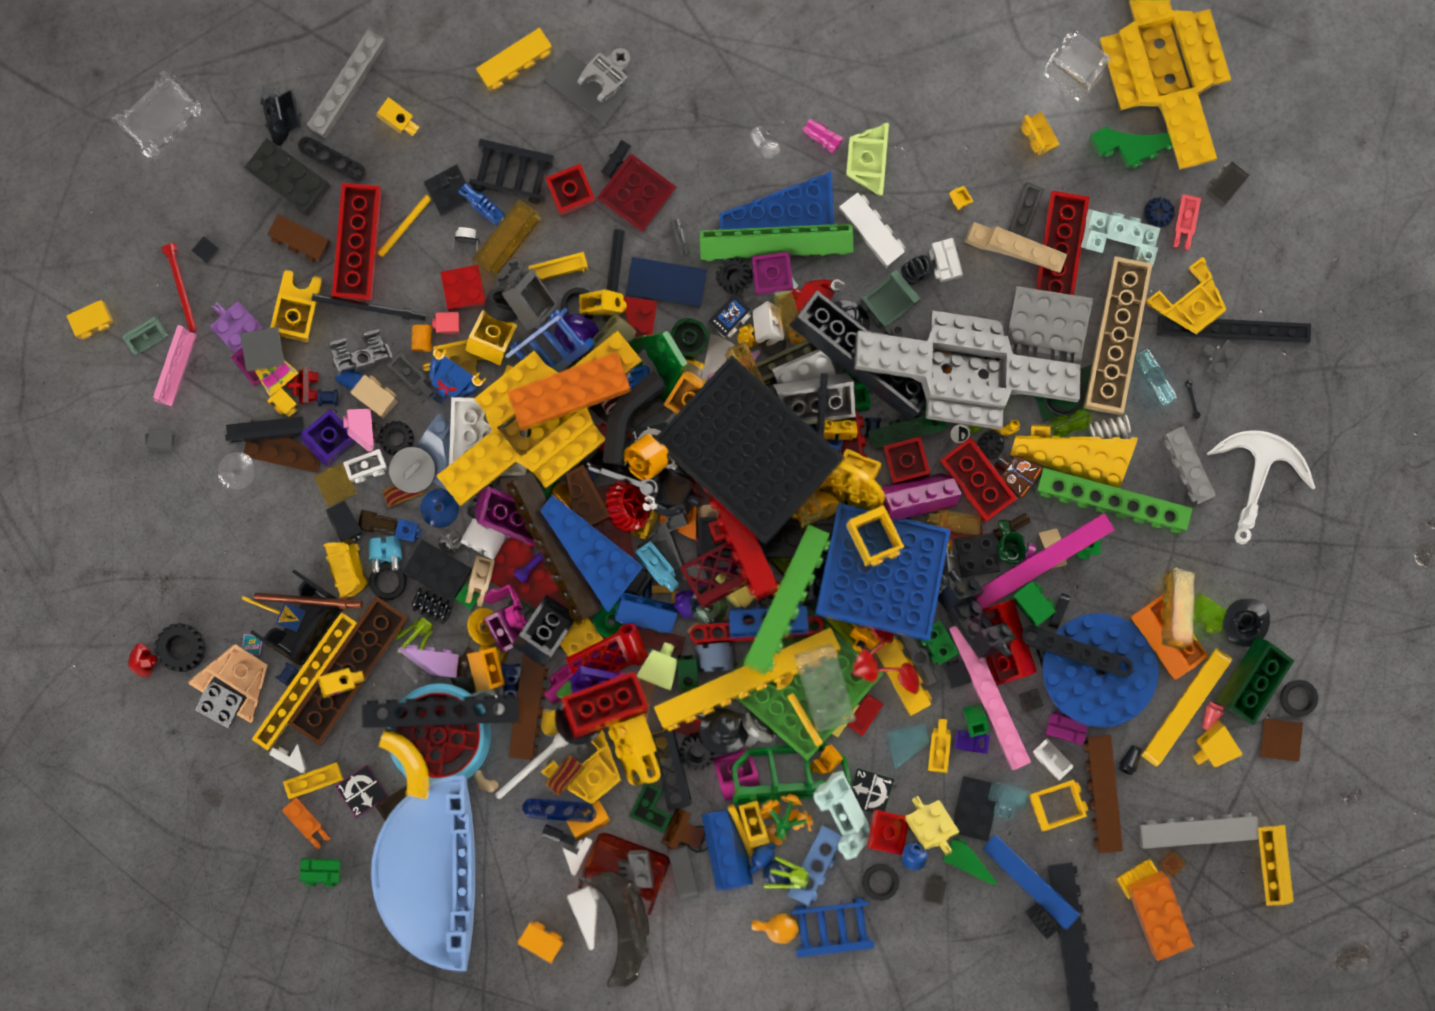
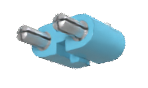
(384, 550)

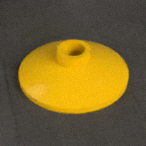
(475, 620)

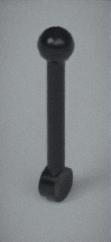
(1196, 414)

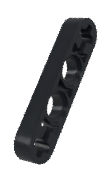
(333, 157)

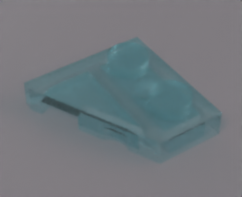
(906, 743)

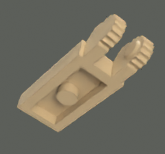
(480, 578)

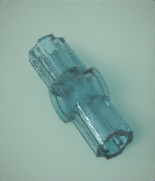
(1148, 366)

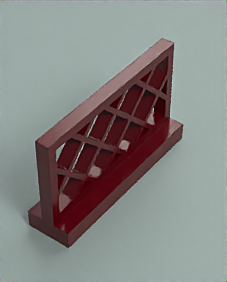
(721, 590)

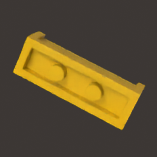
(560, 266)

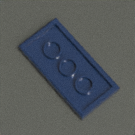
(666, 282)

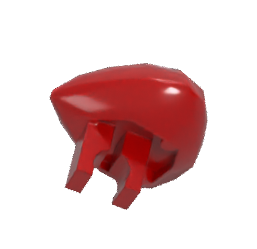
(141, 660)

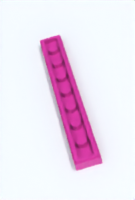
(1045, 560)

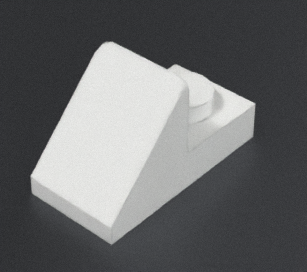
(295, 760)
(575, 860)

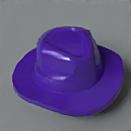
(581, 326)

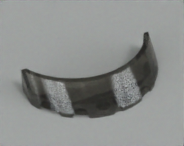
(630, 922)

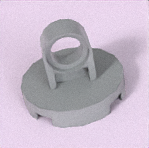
(756, 730)

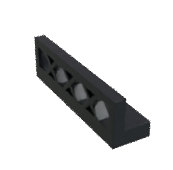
(264, 430)
(679, 771)

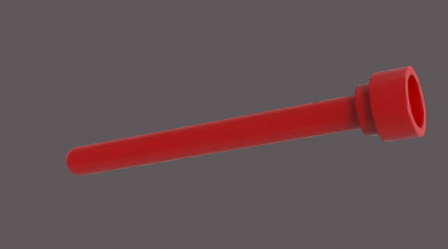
(170, 252)

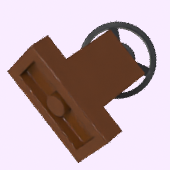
(681, 830)

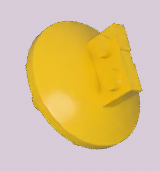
(855, 482)

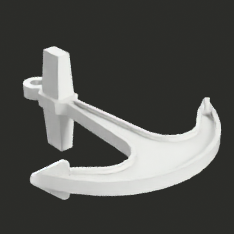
(1266, 450)

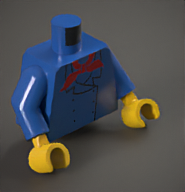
(451, 378)

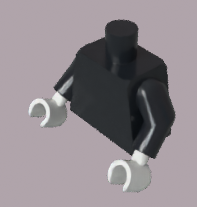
(676, 494)

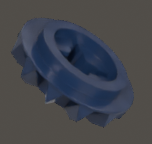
(1152, 216)

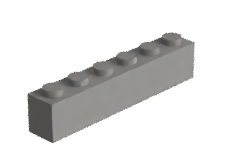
(346, 84)
(1198, 832)

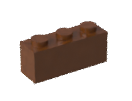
(298, 239)

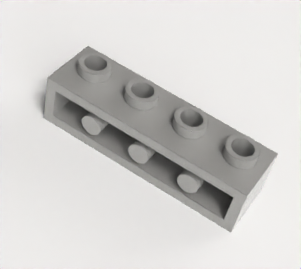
(1189, 466)

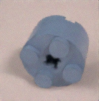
(715, 656)

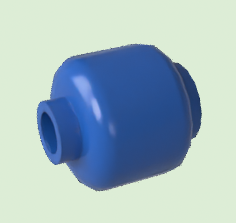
(914, 856)

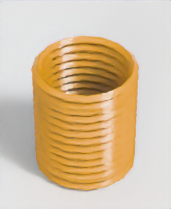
(421, 338)

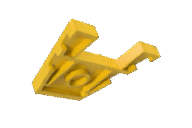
(1198, 306)
(597, 777)

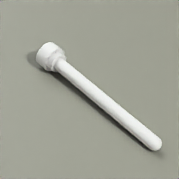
(558, 742)

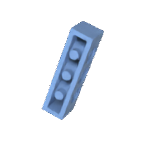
(824, 836)

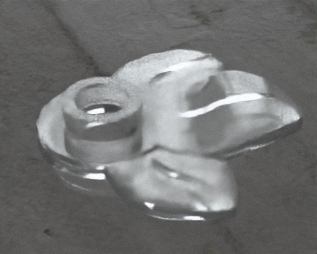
(414, 670)

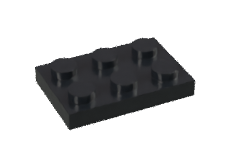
(973, 809)

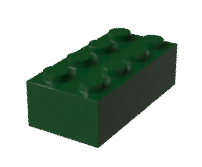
(1255, 680)

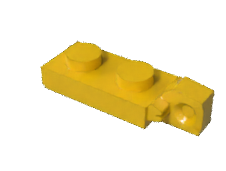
(939, 748)

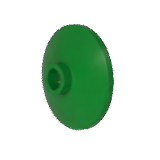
(601, 622)

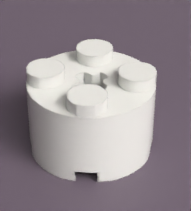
(483, 539)

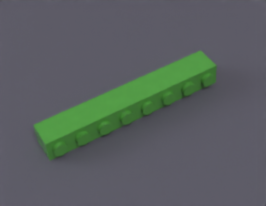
(772, 240)
(787, 600)

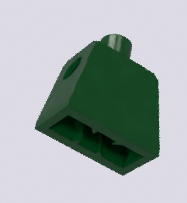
(687, 668)

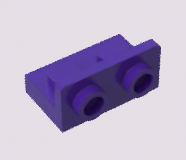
(589, 677)

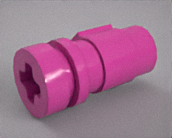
(822, 135)

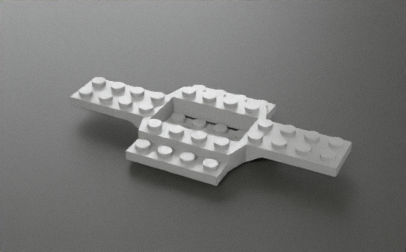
(962, 394)

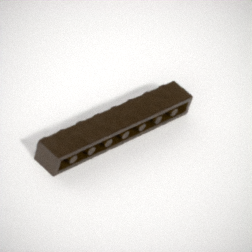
(565, 573)

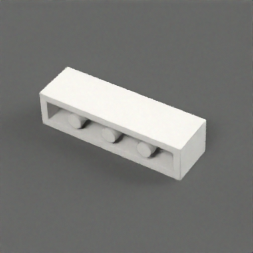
(872, 230)

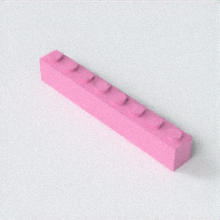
(991, 702)

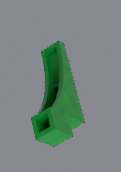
(1131, 147)

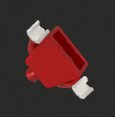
(824, 286)

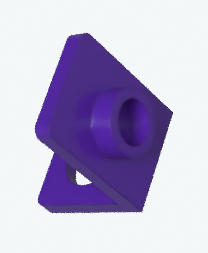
(965, 742)

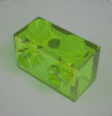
(1208, 614)

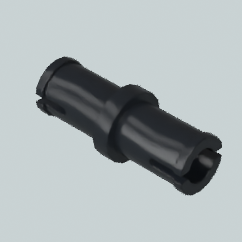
(616, 159)

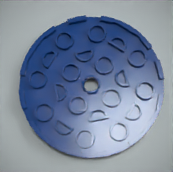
(1104, 698)

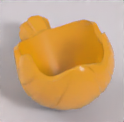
(780, 928)

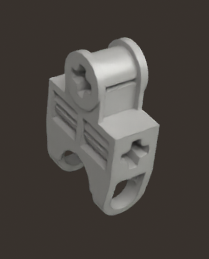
(607, 72)

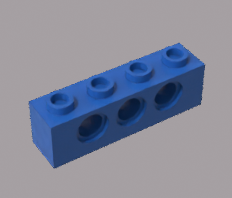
(740, 629)

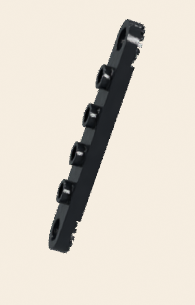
(1077, 651)

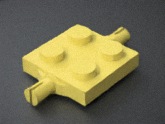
(932, 825)

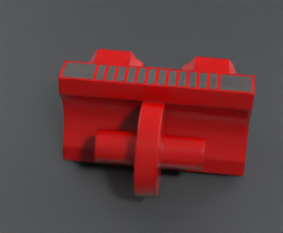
(305, 378)

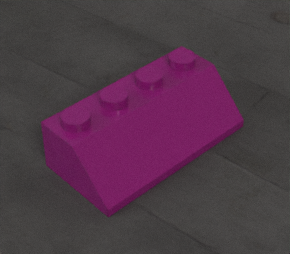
(920, 496)
(500, 514)

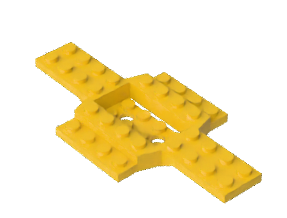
(1141, 68)
(549, 449)

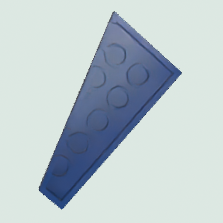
(794, 206)
(597, 558)

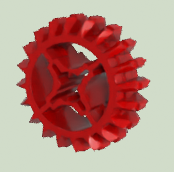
(626, 506)

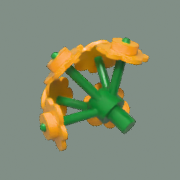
(792, 819)

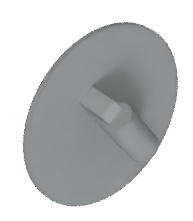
(412, 469)

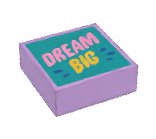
(252, 644)

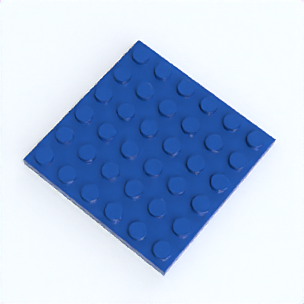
(890, 596)

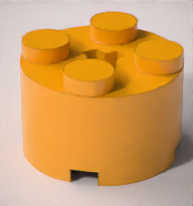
(646, 457)

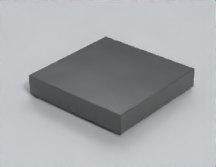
(262, 349)

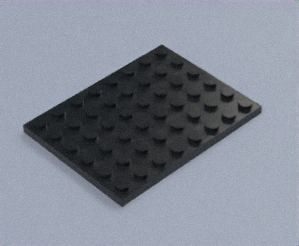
(749, 449)

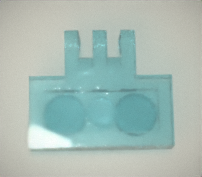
(1007, 799)

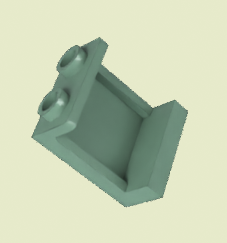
(889, 300)

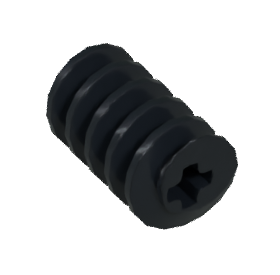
(431, 606)

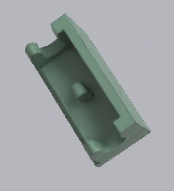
(145, 336)

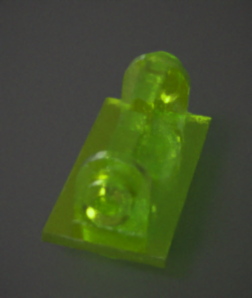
(1079, 421)

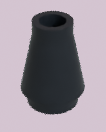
(1130, 761)

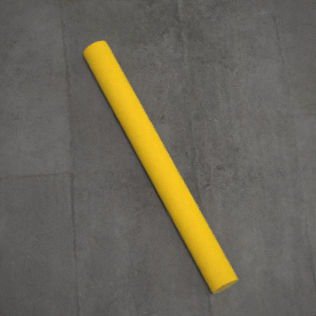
(404, 225)

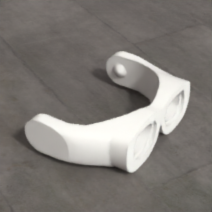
(501, 708)

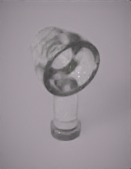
(768, 148)

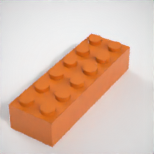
(569, 391)

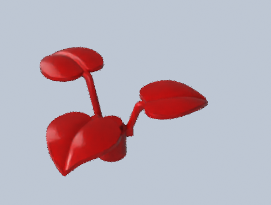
(866, 665)

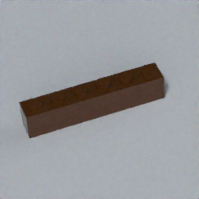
(530, 695)
(1104, 794)

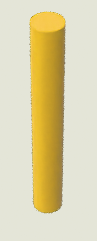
(805, 720)
(740, 828)

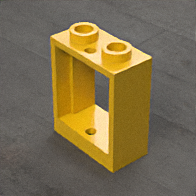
(866, 518)
(1039, 812)

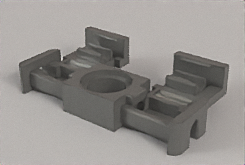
(373, 353)

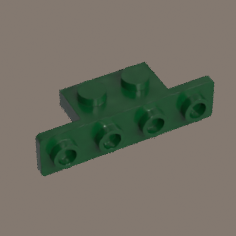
(905, 430)

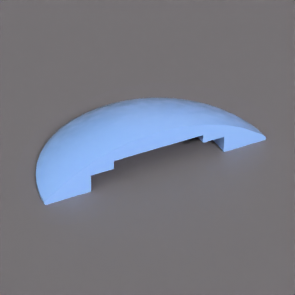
(428, 874)

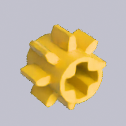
(747, 335)

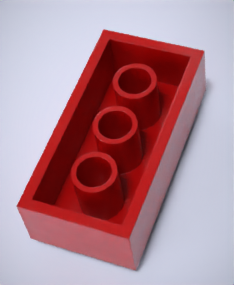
(978, 480)
(604, 704)

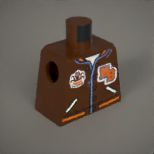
(1018, 474)

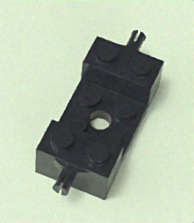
(961, 606)

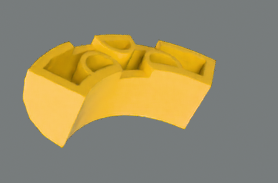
(412, 761)

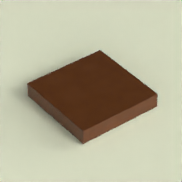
(1281, 740)

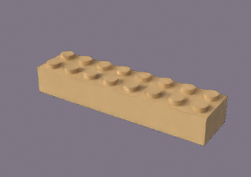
(1118, 336)

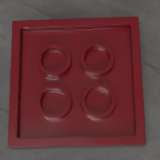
(636, 193)

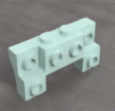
(1115, 227)
(841, 801)

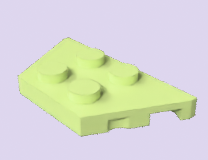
(868, 158)

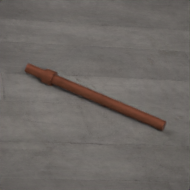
(342, 602)

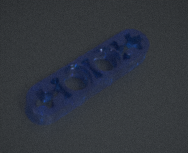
(558, 813)

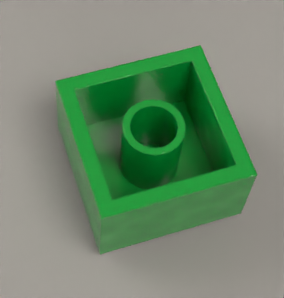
(1034, 604)

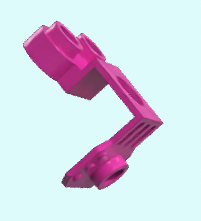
(512, 613)

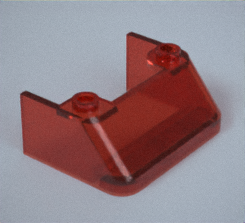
(610, 849)

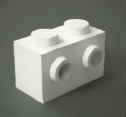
(365, 465)

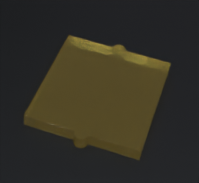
(335, 485)

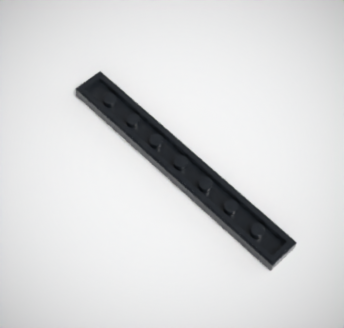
(1240, 330)

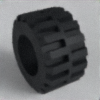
(163, 647)

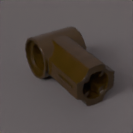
(373, 522)

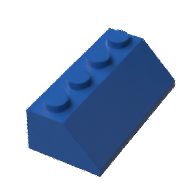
(726, 851)

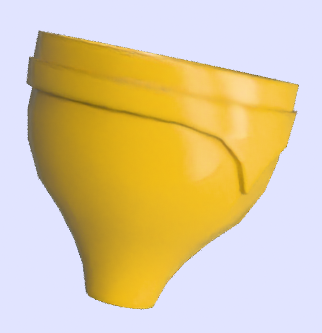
(827, 503)

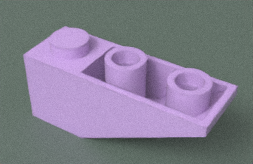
(434, 663)

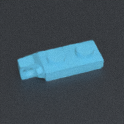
(657, 565)

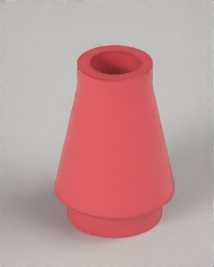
(1212, 714)

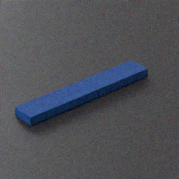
(1031, 881)

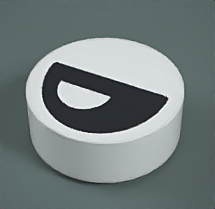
(959, 434)

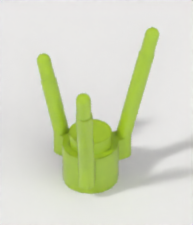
(421, 627)
(798, 878)

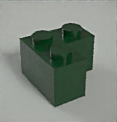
(645, 810)

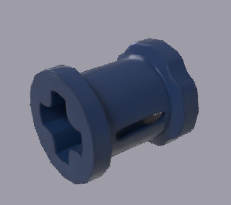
(327, 397)
(872, 423)
(287, 674)

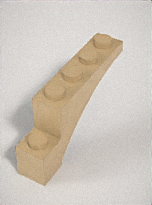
(1014, 245)

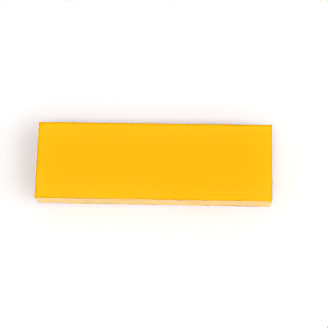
(313, 780)

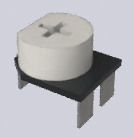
(466, 235)

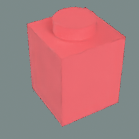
(447, 323)

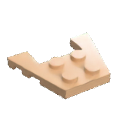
(240, 672)

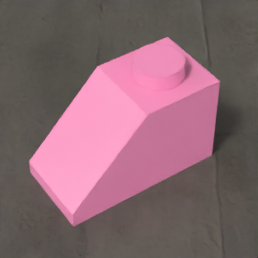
(360, 427)

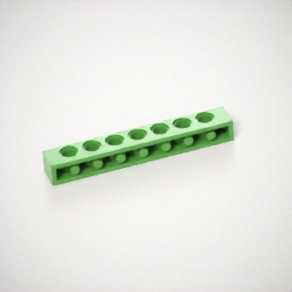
(1181, 513)

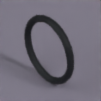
(1069, 412)

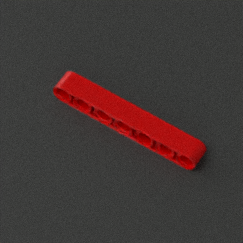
(708, 629)

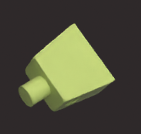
(660, 667)

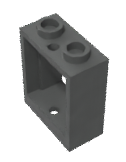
(538, 292)

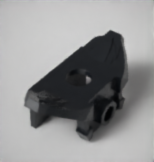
(279, 113)

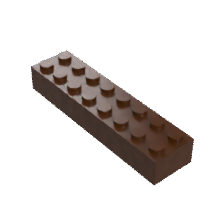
(360, 651)

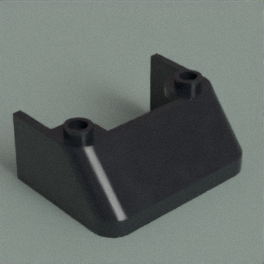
(314, 625)

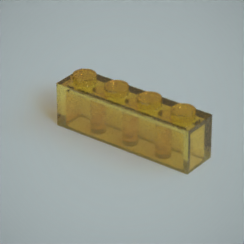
(507, 238)
(1178, 608)

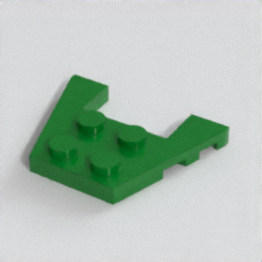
(664, 355)

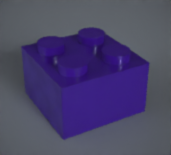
(327, 438)

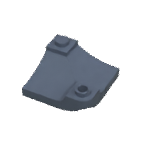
(437, 444)

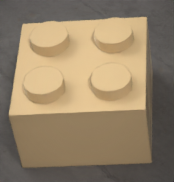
(374, 397)

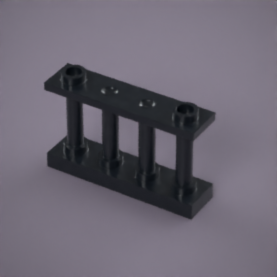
(506, 152)

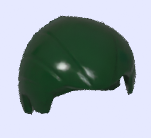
(1011, 545)

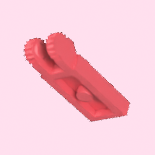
(1186, 219)

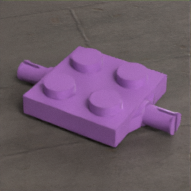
(232, 323)

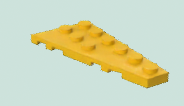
(1083, 457)

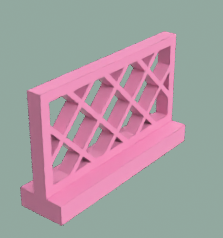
(174, 366)

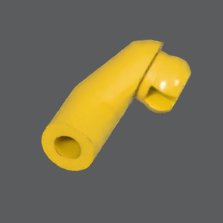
(1008, 429)

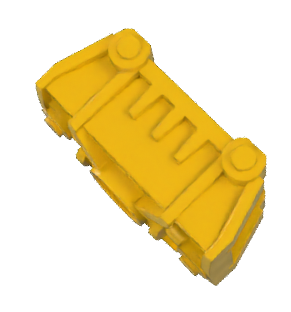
(346, 568)

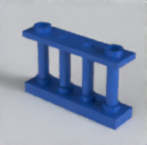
(566, 356)
(824, 945)

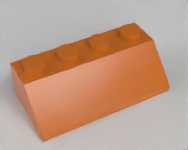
(1176, 661)

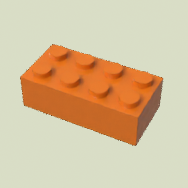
(1160, 915)

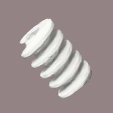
(1111, 429)

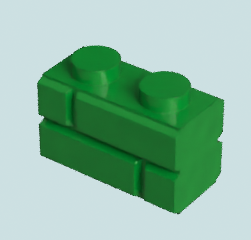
(320, 871)

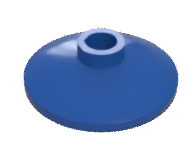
(446, 515)

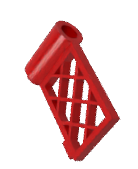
(629, 643)

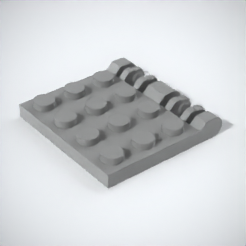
(1049, 323)

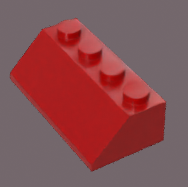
(1020, 662)

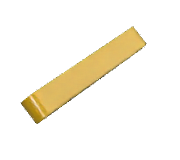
(1186, 707)

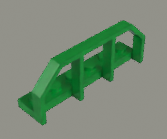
(773, 792)

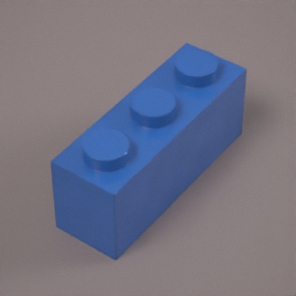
(645, 613)

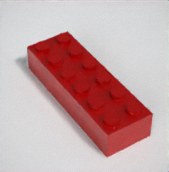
(1064, 233)
(357, 242)

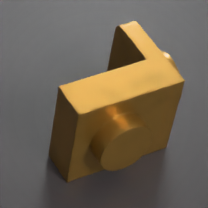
(658, 589)

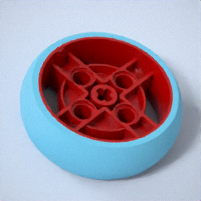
(478, 741)

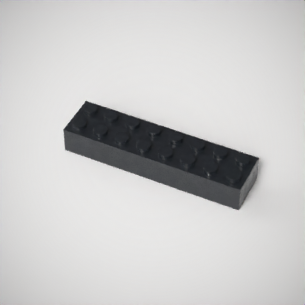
(835, 336)

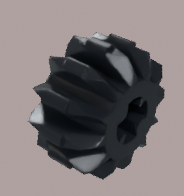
(917, 269)

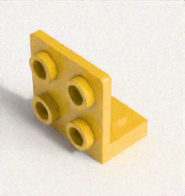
(1039, 133)

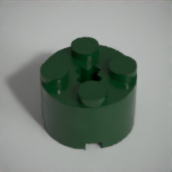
(692, 328)

